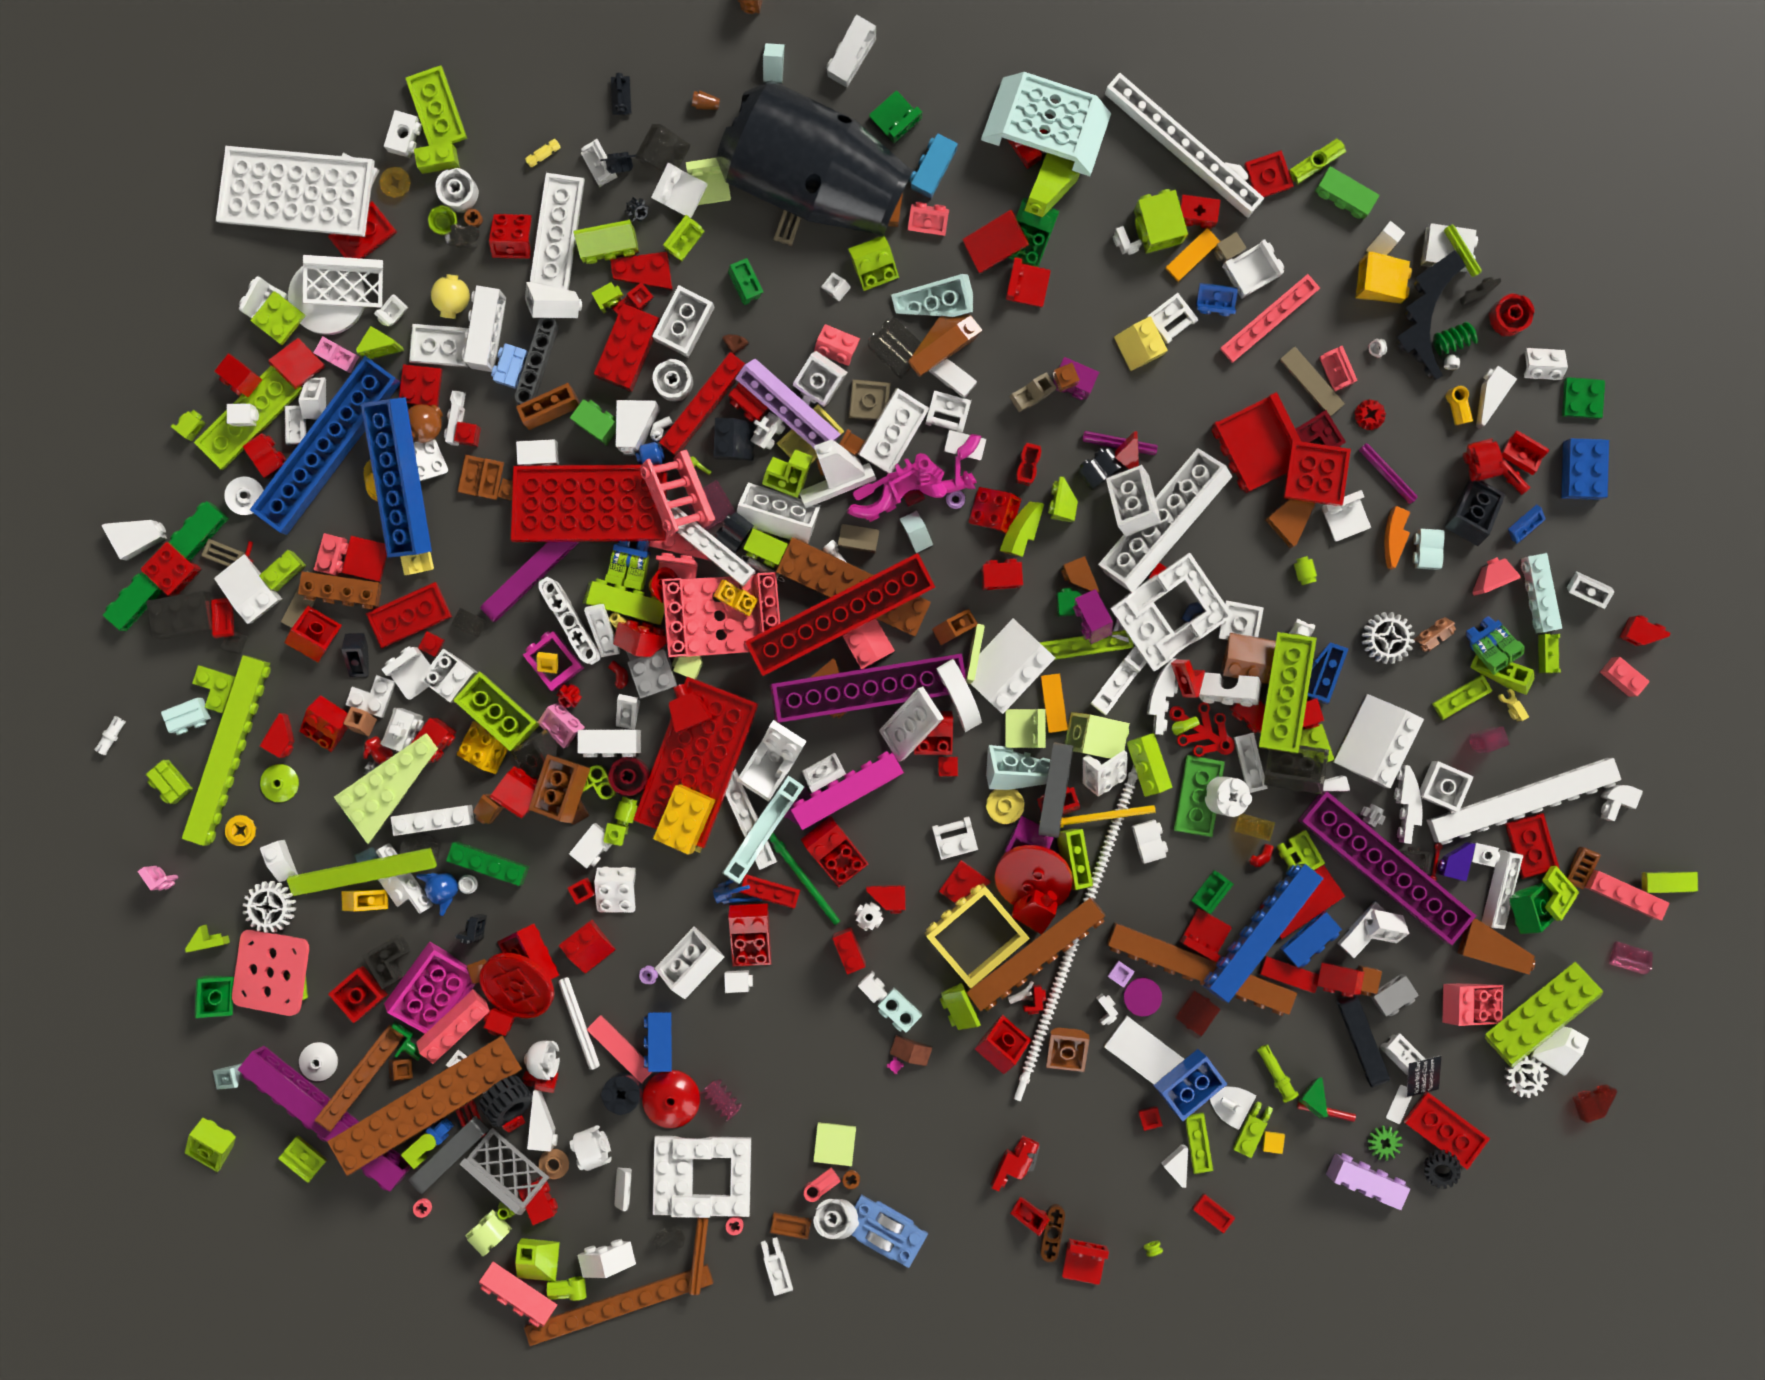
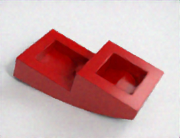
(637, 298)

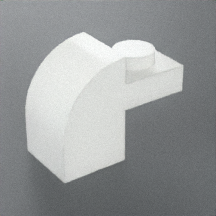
(1617, 796)

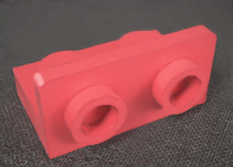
(928, 218)
(331, 554)

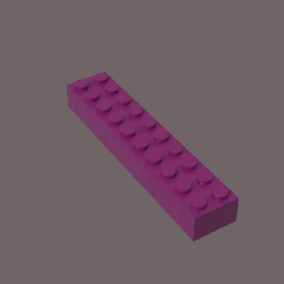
(858, 689)
(1387, 867)
(306, 1103)

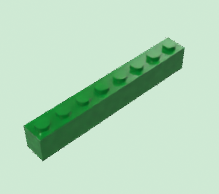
(187, 541)

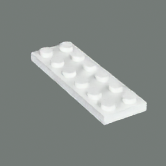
(555, 230)

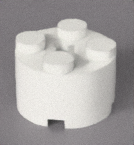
(457, 179)
(668, 370)
(1227, 796)
(591, 1148)
(836, 1209)

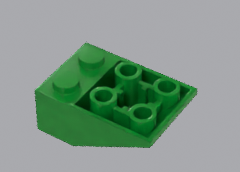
(1037, 232)

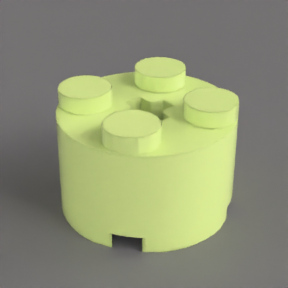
(488, 1232)

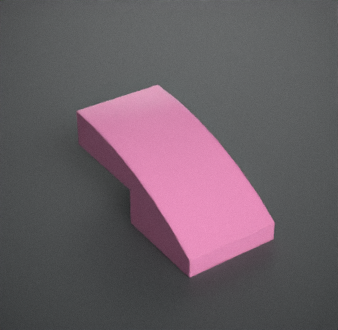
(336, 354)

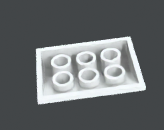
(1009, 665)
(1378, 741)

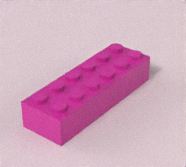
(848, 790)

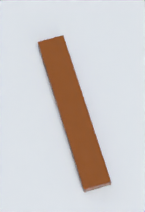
(359, 1078)

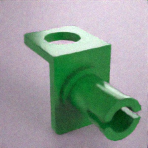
(406, 1046)

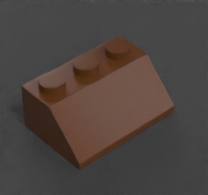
(1248, 657)
(559, 789)

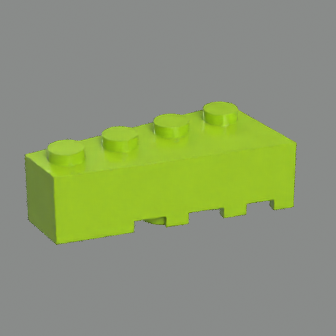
(624, 602)

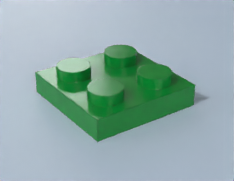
(1583, 398)

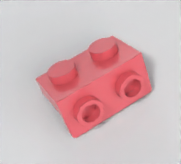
(836, 345)

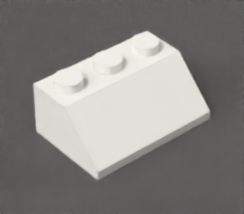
(689, 963)

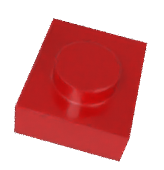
(1039, 996)

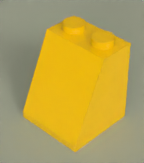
(1383, 278)

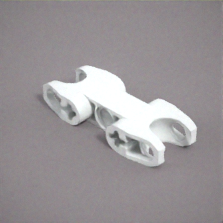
(565, 611)

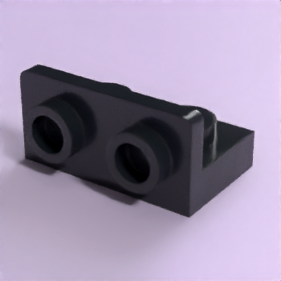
(473, 929)

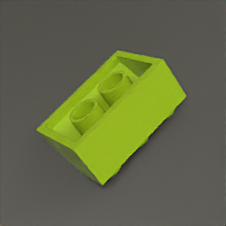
(606, 241)

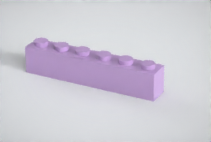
(786, 404)

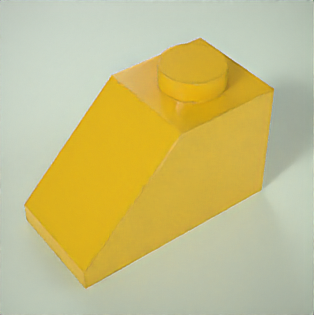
(364, 900)

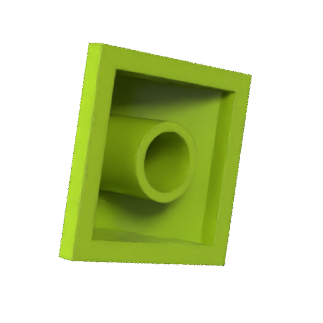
(377, 345)

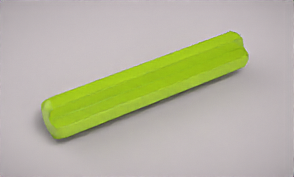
(1462, 250)

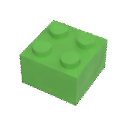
(592, 420)

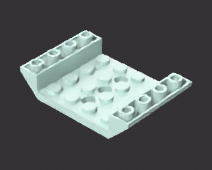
(1073, 132)

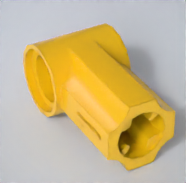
(1460, 408)

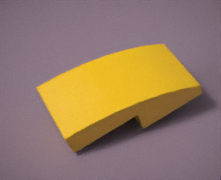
(735, 598)

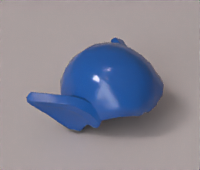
(440, 889)

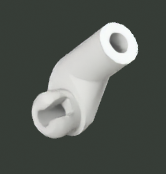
(1238, 170)
(658, 428)

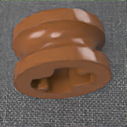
(468, 214)
(853, 1185)

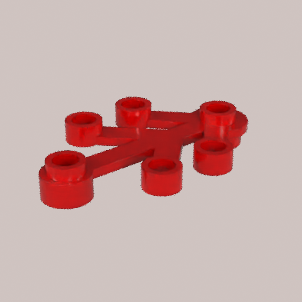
(1205, 731)

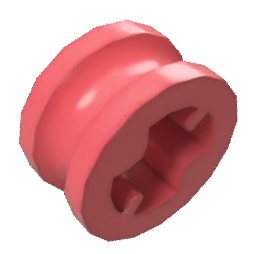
(426, 1203)
(736, 1231)

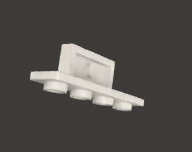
(404, 886)

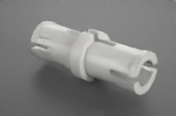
(110, 735)

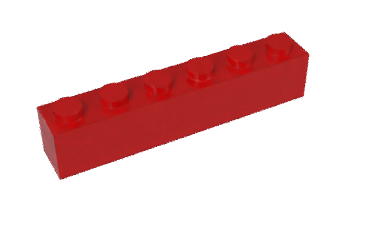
(702, 405)

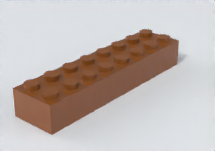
(1035, 954)

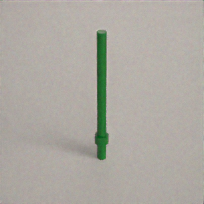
(780, 848)

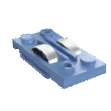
(887, 1231)

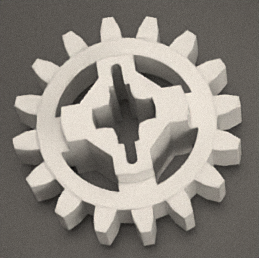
(1520, 1082)

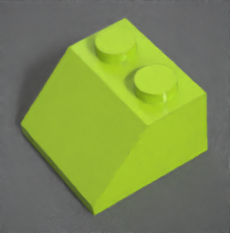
(210, 1144)

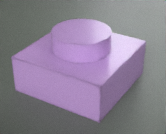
(1120, 973)

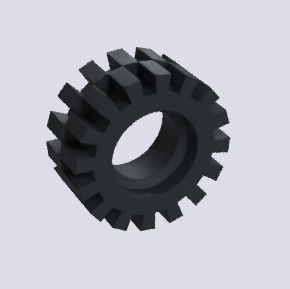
(1442, 1159)

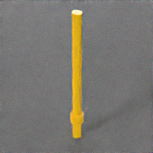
(1107, 815)

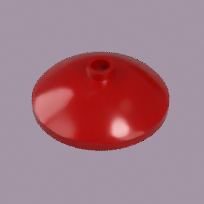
(675, 1086)

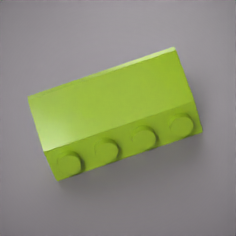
(496, 711)

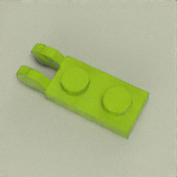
(1252, 1131)

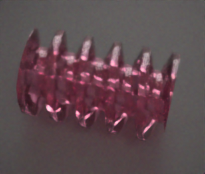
(722, 1099)

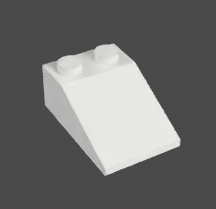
(246, 589)

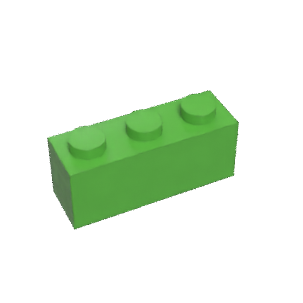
(1346, 193)

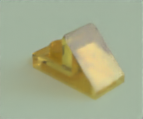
(1254, 827)

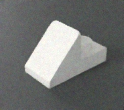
(627, 711)

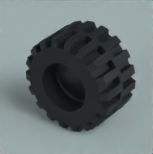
(505, 1101)

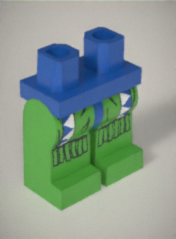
(1494, 645)

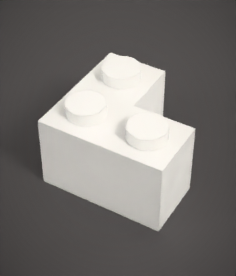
(605, 1260)

